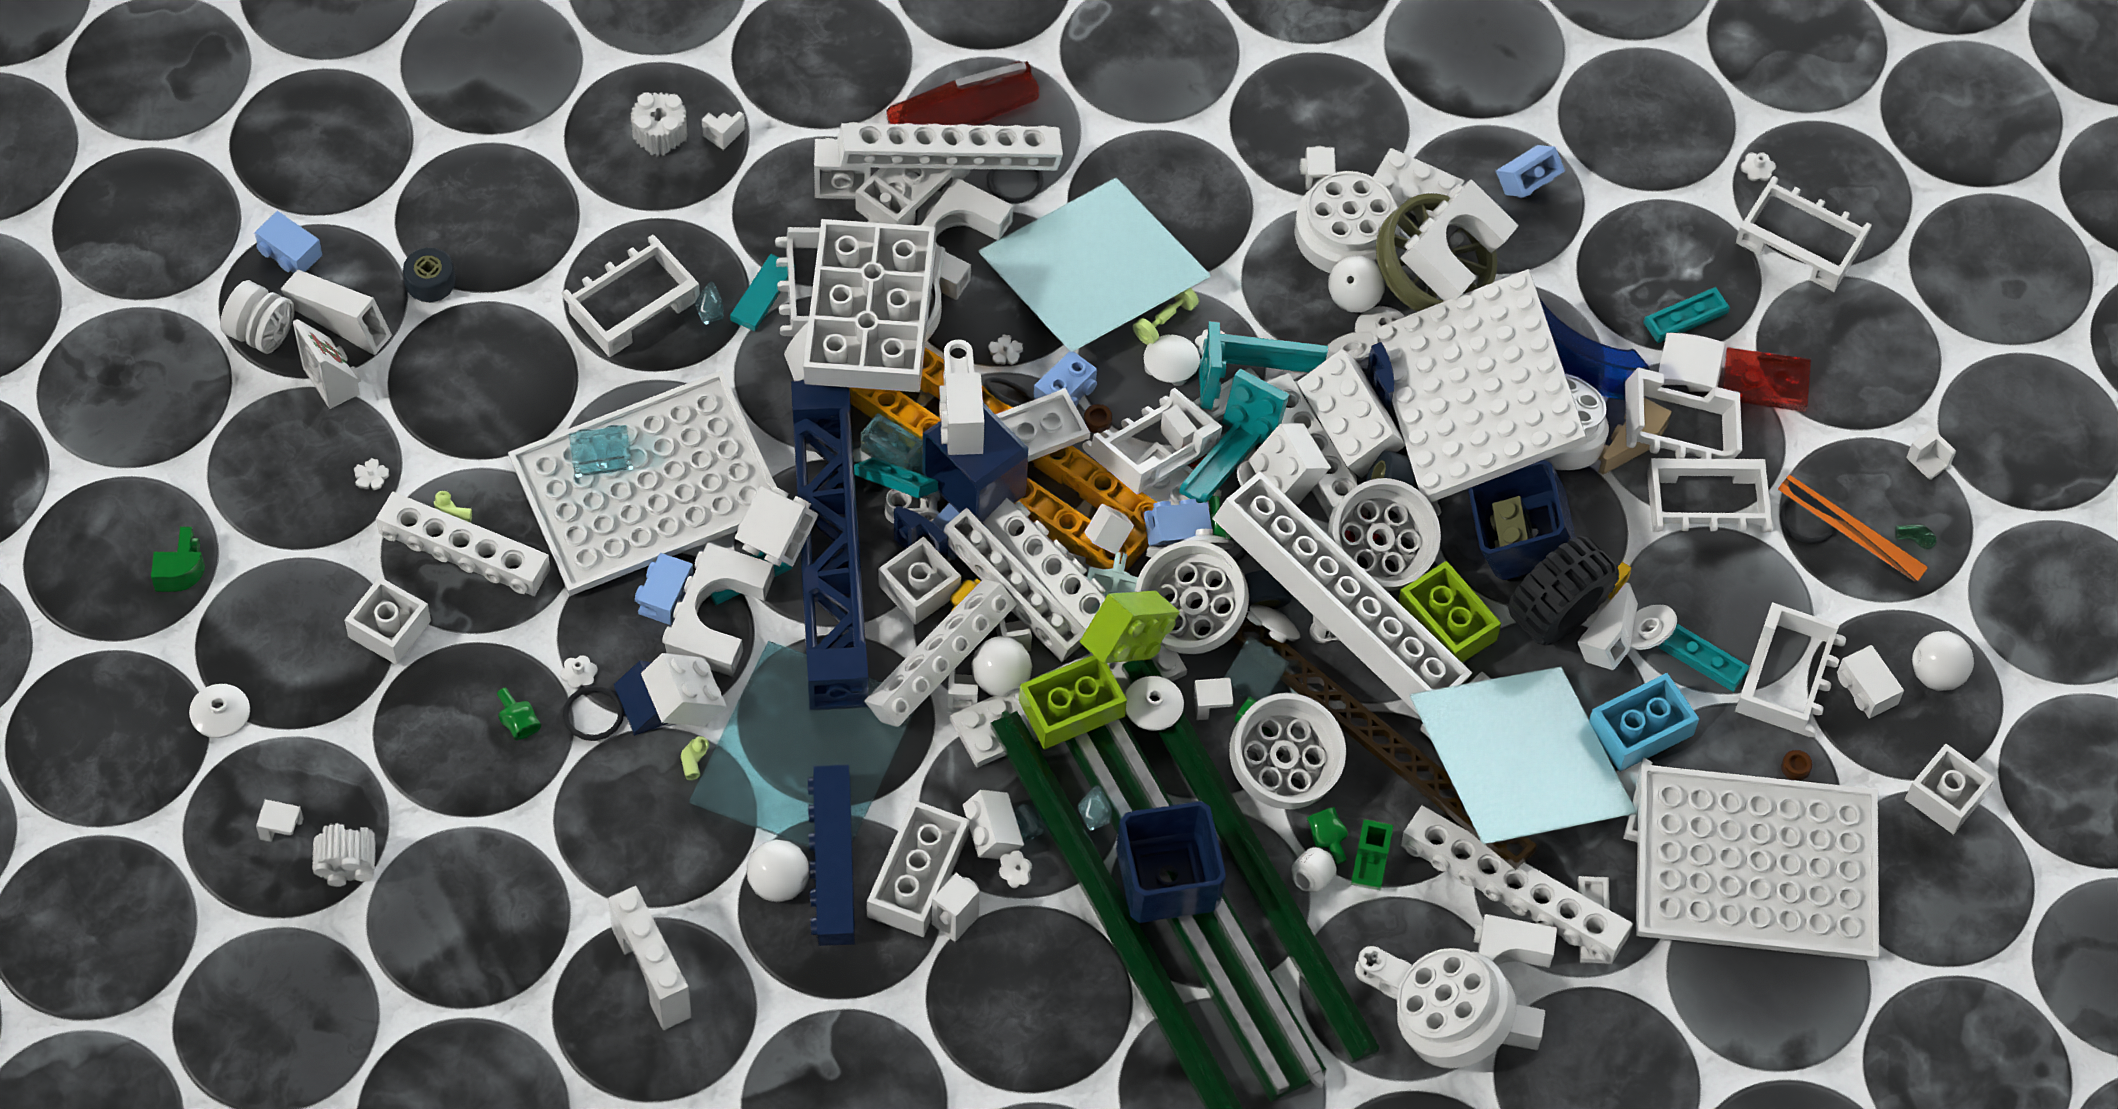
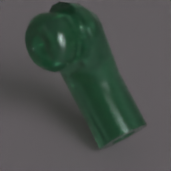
(1918, 533)

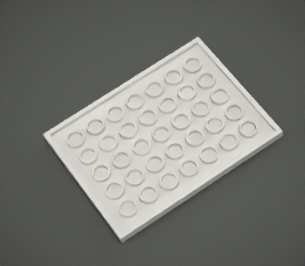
(1479, 387)
(686, 485)
(1757, 862)

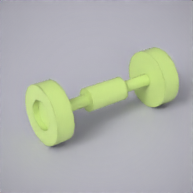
(1147, 332)

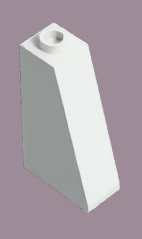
(339, 310)

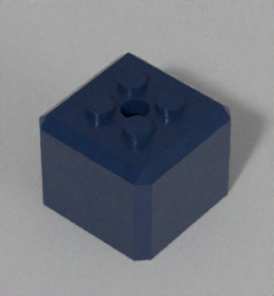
(978, 479)
(1548, 512)
(1174, 840)

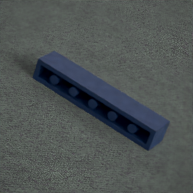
(832, 855)

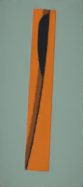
(1852, 528)

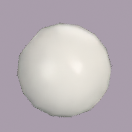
(1356, 284)
(1943, 661)
(1001, 666)
(777, 870)

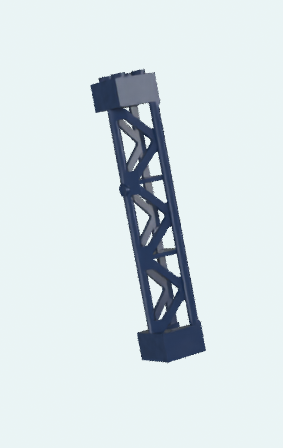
(834, 672)

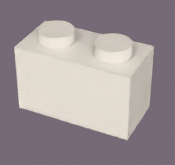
(1869, 681)
(992, 824)
(955, 906)

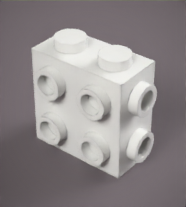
(776, 526)

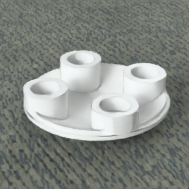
(1171, 359)
(1278, 623)

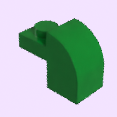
(178, 569)
(1372, 854)

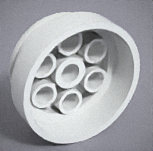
(1354, 194)
(1595, 424)
(1416, 522)
(1165, 575)
(1320, 738)
(1460, 1038)

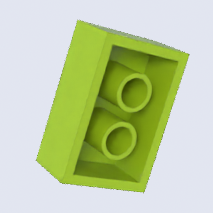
(1451, 611)
(1130, 626)
(1072, 700)

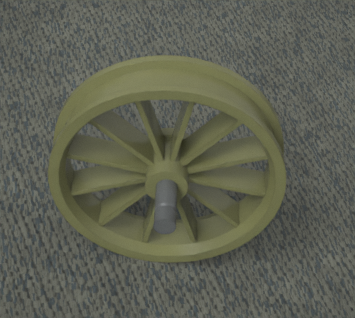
(1391, 266)

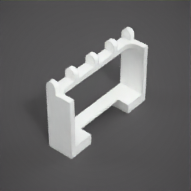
(796, 238)
(1823, 271)
(621, 335)
(1718, 401)
(1152, 470)
(1742, 472)
(1774, 713)

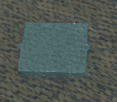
(1256, 670)

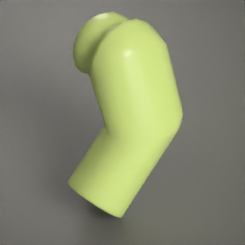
(444, 504)
(691, 756)

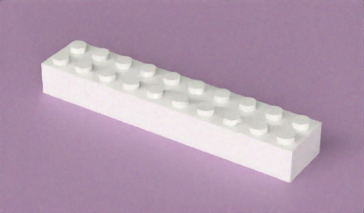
(1338, 591)

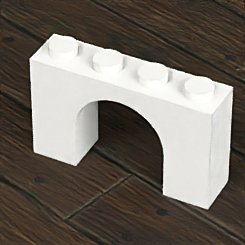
(970, 207)
(1429, 252)
(715, 571)
(639, 933)
(1523, 942)

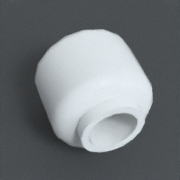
(1313, 870)

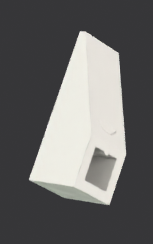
(1611, 633)

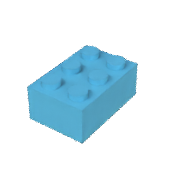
(1643, 722)

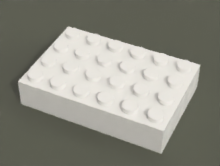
(870, 305)

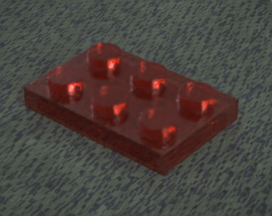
(1767, 378)

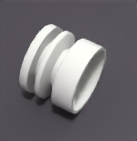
(257, 316)

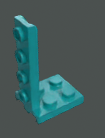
(1250, 351)
(1252, 415)

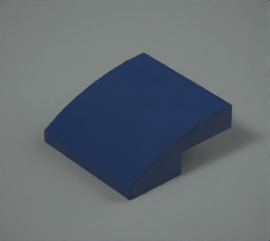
(1381, 374)
(912, 526)

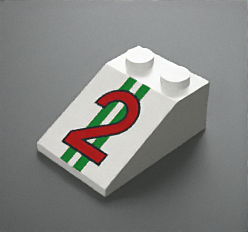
(326, 365)

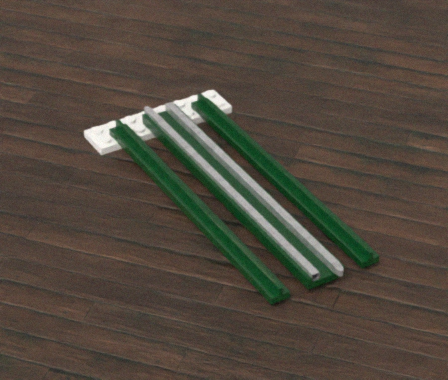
(1212, 940)

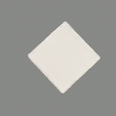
(1177, 427)

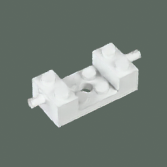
(894, 197)

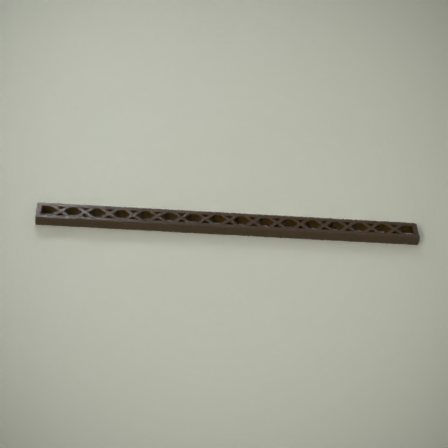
(1374, 727)

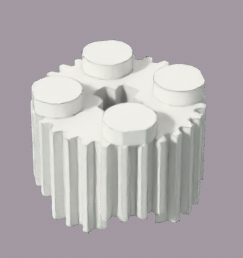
(659, 122)
(344, 854)

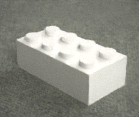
(1350, 412)
(917, 867)

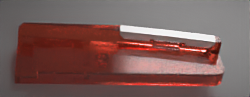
(968, 99)

